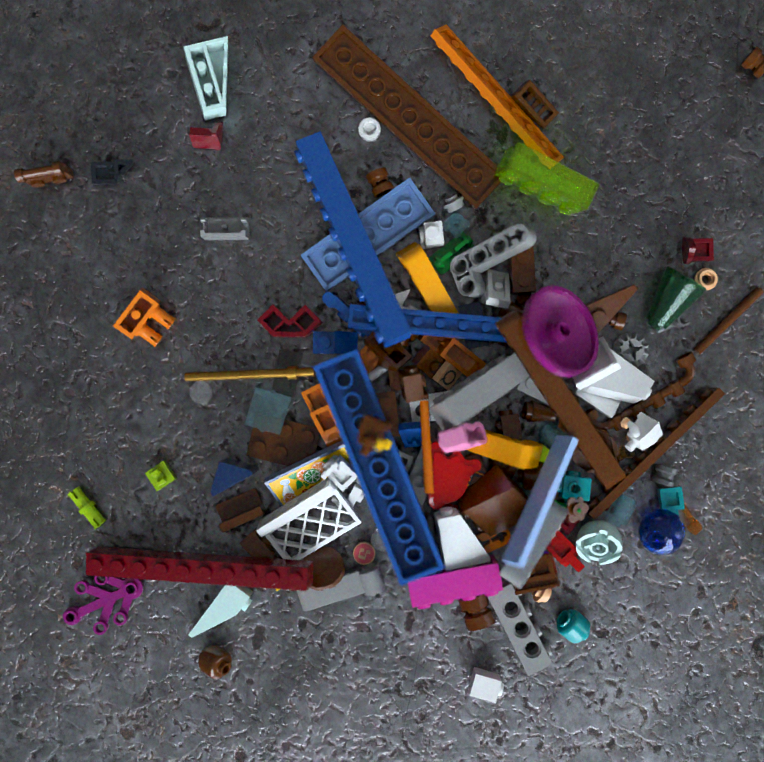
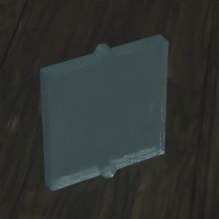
(267, 411)

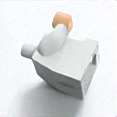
(642, 432)

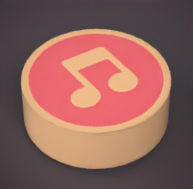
(364, 553)

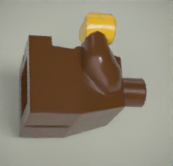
(372, 434)

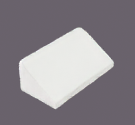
(604, 405)

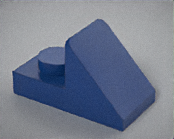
(334, 342)

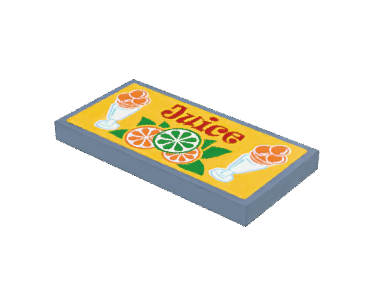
(303, 474)

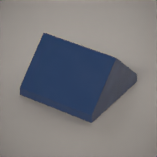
(230, 473)

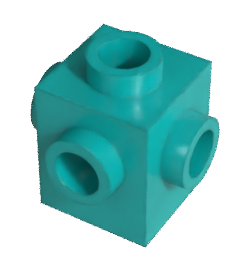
(581, 487)

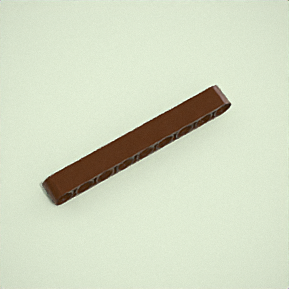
(562, 404)

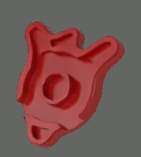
(449, 476)

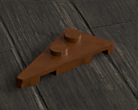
(606, 307)

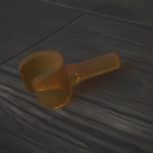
(622, 454)
(695, 526)

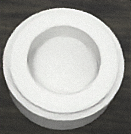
(369, 129)

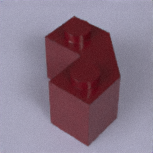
(299, 326)

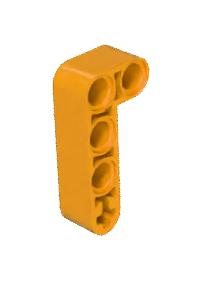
(425, 279)
(515, 452)

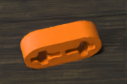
(493, 544)

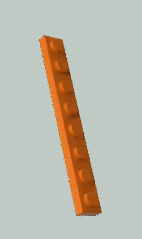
(494, 93)

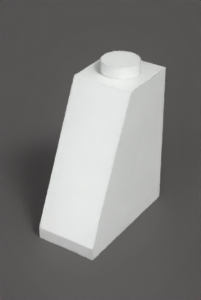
(624, 384)
(456, 541)

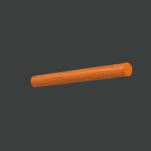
(426, 447)

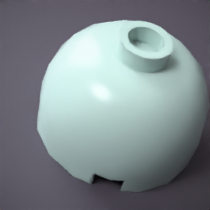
(599, 542)

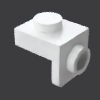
(339, 472)
(355, 495)

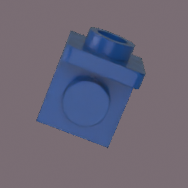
(410, 434)

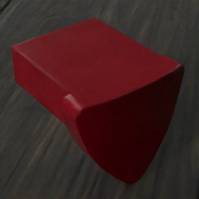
(206, 137)
(697, 250)

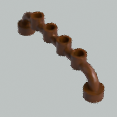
(655, 399)

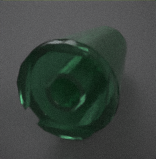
(672, 298)

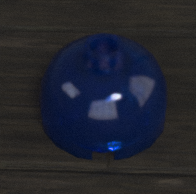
(661, 532)

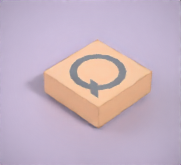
(447, 375)

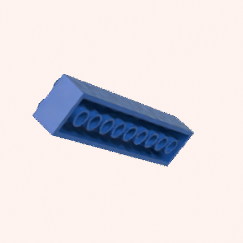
(381, 472)

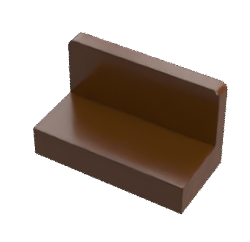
(240, 509)

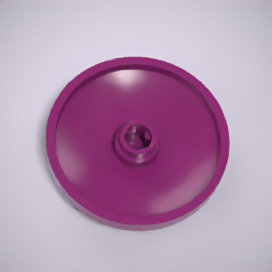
(560, 331)

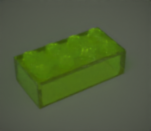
(546, 179)

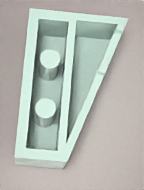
(209, 71)

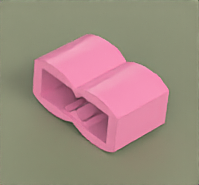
(462, 437)

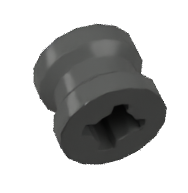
(664, 475)

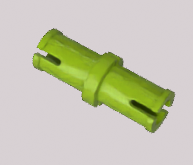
(87, 507)

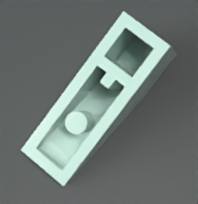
(225, 606)

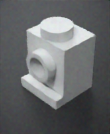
(431, 235)

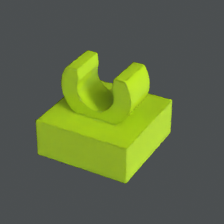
(161, 475)

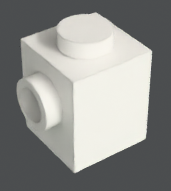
(485, 685)

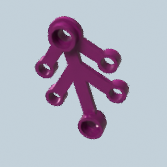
(105, 599)

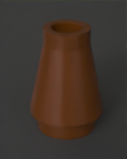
(536, 412)

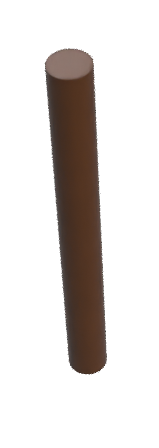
(728, 320)

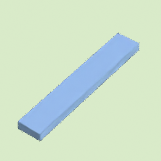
(539, 501)

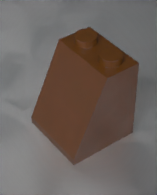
(493, 502)

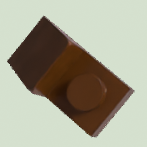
(391, 357)
(428, 361)

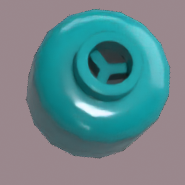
(573, 626)

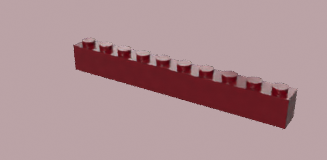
(200, 568)

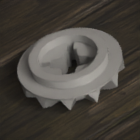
(622, 344)

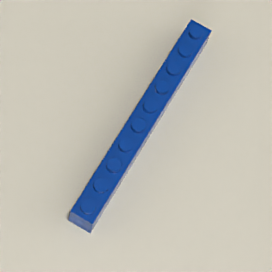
(353, 240)

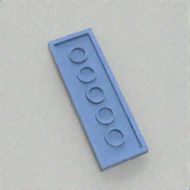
(385, 224)

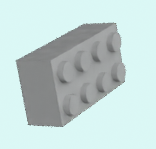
(478, 391)

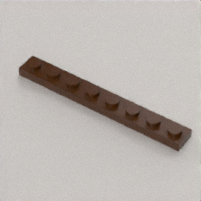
(645, 459)

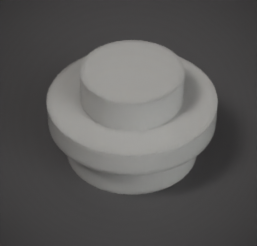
(453, 203)

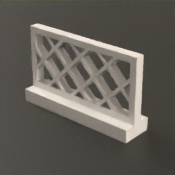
(295, 509)

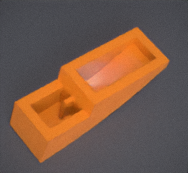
(454, 353)

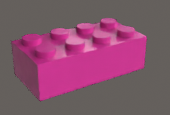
(456, 584)

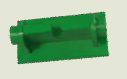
(443, 257)

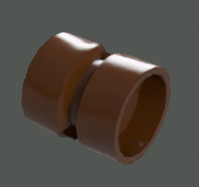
(477, 613)

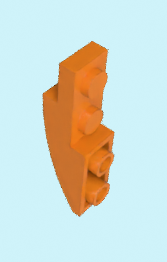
(321, 414)

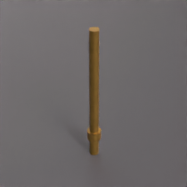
(290, 372)

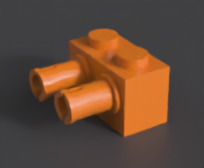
(134, 318)

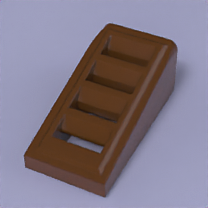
(534, 92)

